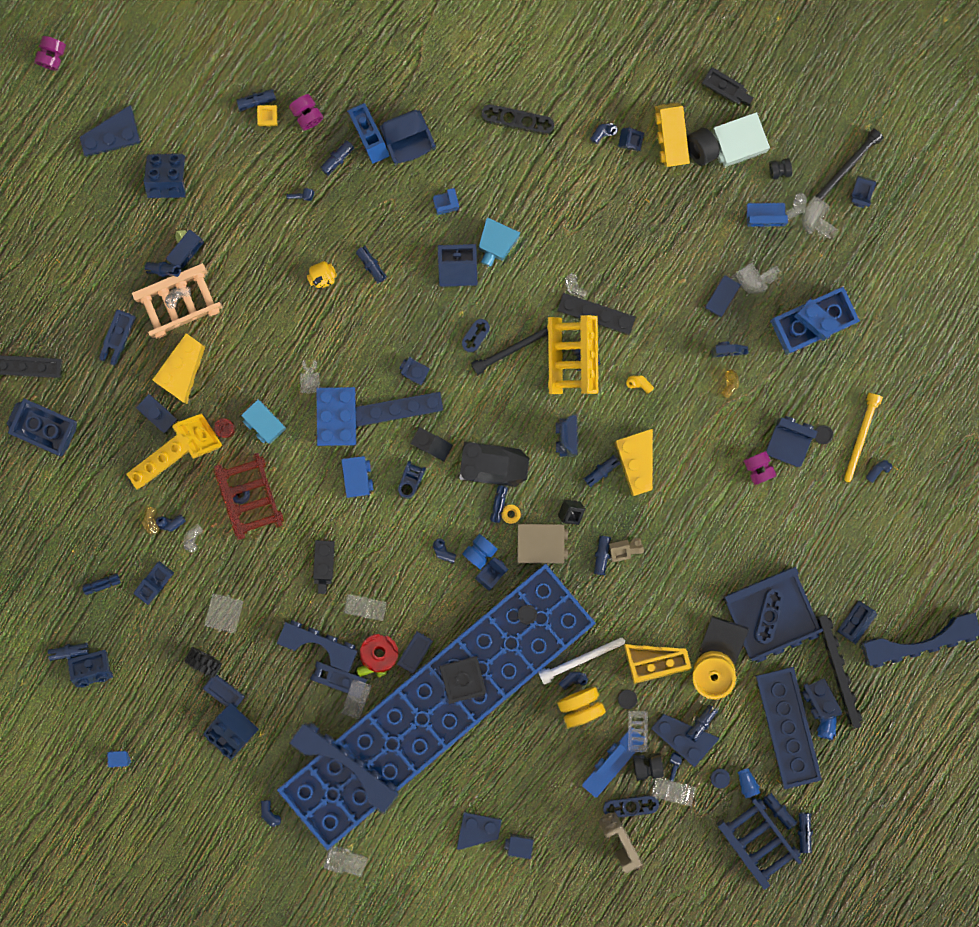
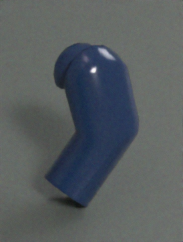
(603, 130)
(877, 469)
(169, 524)
(441, 551)
(574, 678)
(267, 815)

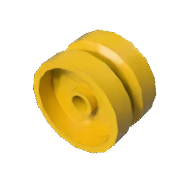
(724, 675)
(582, 709)

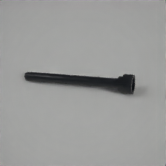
(873, 137)
(480, 366)

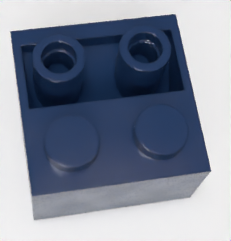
(457, 265)
(230, 731)

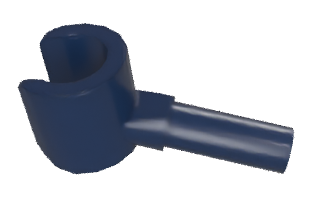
(307, 195)
(676, 760)

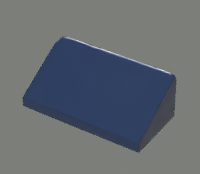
(185, 249)
(857, 622)

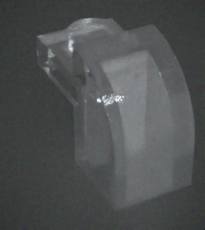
(813, 219)
(752, 281)
(342, 859)

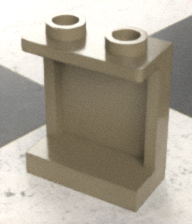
(541, 543)
(626, 856)

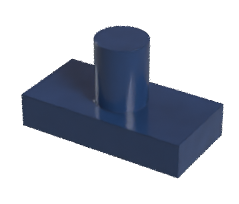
(157, 413)

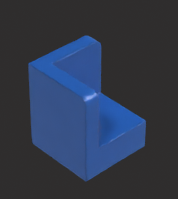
(446, 202)

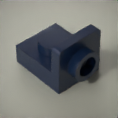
(414, 370)

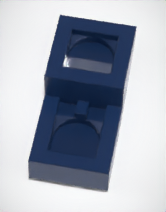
(153, 583)

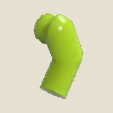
(362, 671)

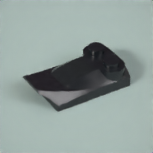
(493, 464)

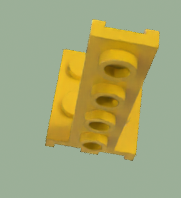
(192, 436)

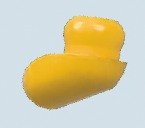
(639, 381)

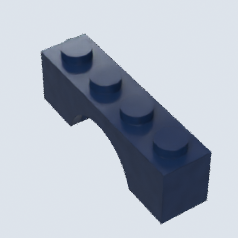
(340, 654)

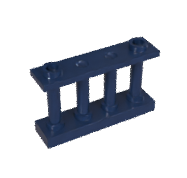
(752, 859)

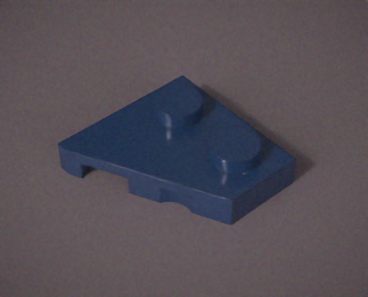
(477, 830)

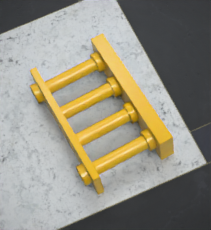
(589, 355)

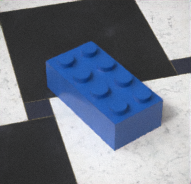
(795, 335)

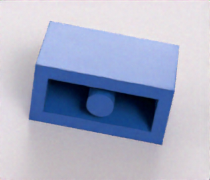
(817, 320)
(356, 477)

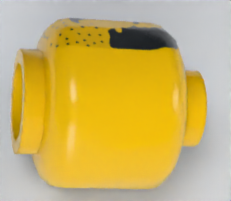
(321, 275)

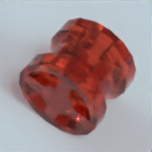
(227, 430)

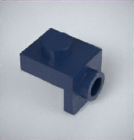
(862, 191)
(491, 573)

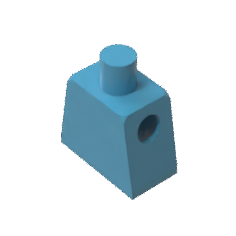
(496, 241)

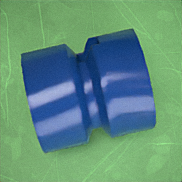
(479, 551)

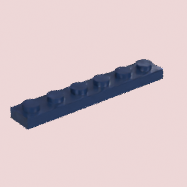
(398, 409)

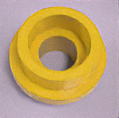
(511, 508)

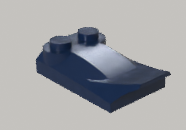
(41, 427)
(567, 436)

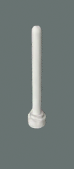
(547, 674)

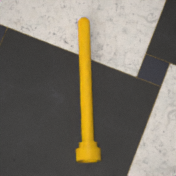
(873, 401)

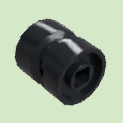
(648, 766)

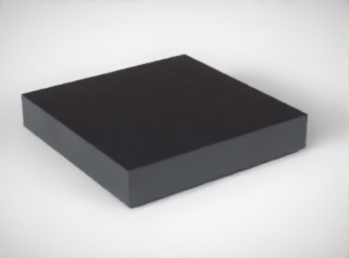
(724, 638)
(463, 679)

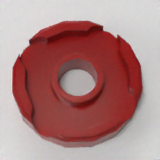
(375, 663)

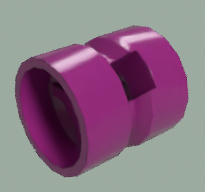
(53, 47)
(305, 105)
(756, 462)

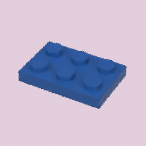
(336, 416)

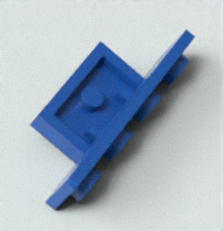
(608, 767)

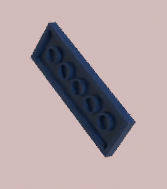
(788, 727)

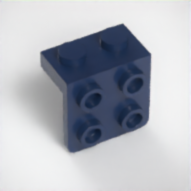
(165, 176)
(790, 441)

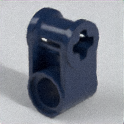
(411, 478)

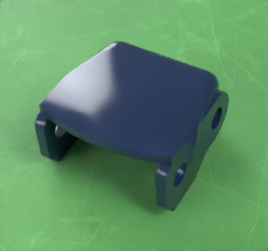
(407, 137)

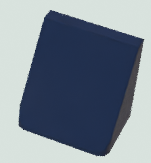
(631, 139)

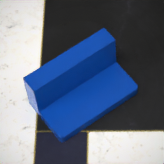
(766, 214)

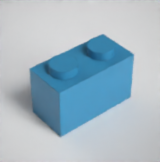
(263, 421)

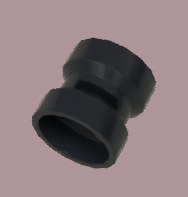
(778, 169)

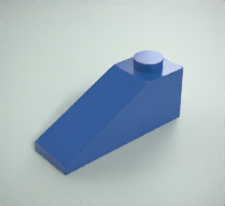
(368, 133)

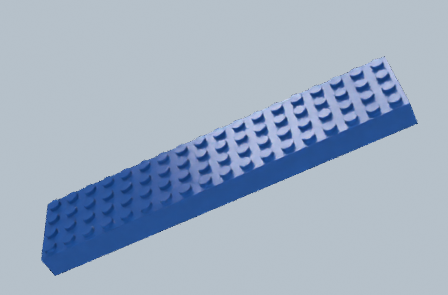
(416, 718)

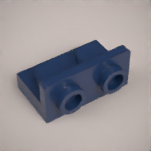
(89, 669)
(822, 701)

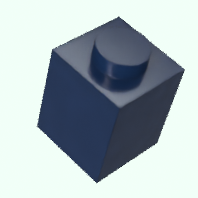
(519, 846)

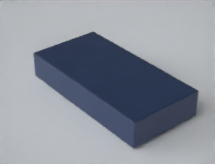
(722, 296)
(415, 652)
(223, 691)

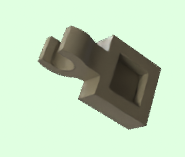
(623, 549)

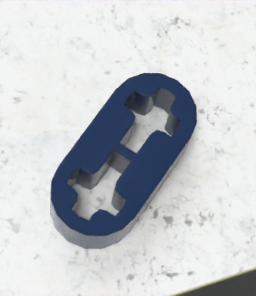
(472, 333)

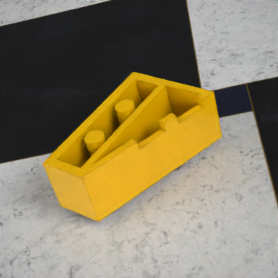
(672, 134)
(180, 368)
(655, 662)

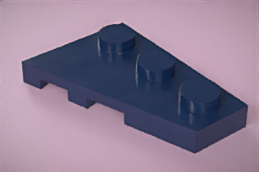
(112, 134)
(675, 733)

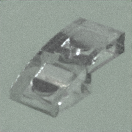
(365, 607)
(356, 699)
(673, 791)

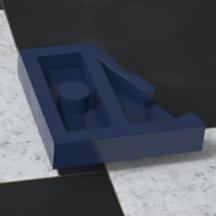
(725, 349)

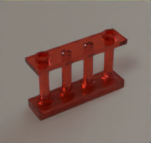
(229, 492)

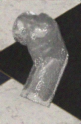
(798, 207)
(573, 288)
(175, 294)
(189, 539)

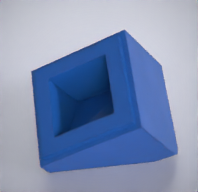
(118, 759)

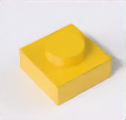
(267, 115)

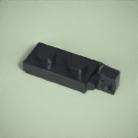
(726, 87)
(323, 564)

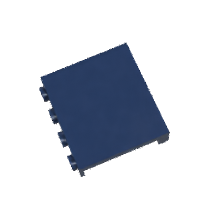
(795, 618)

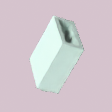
(740, 139)

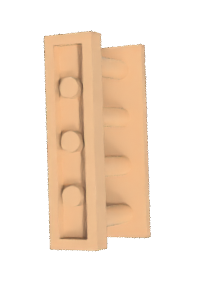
(162, 289)

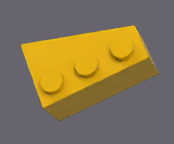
(636, 459)

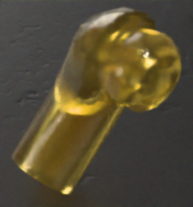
(732, 383)
(148, 521)

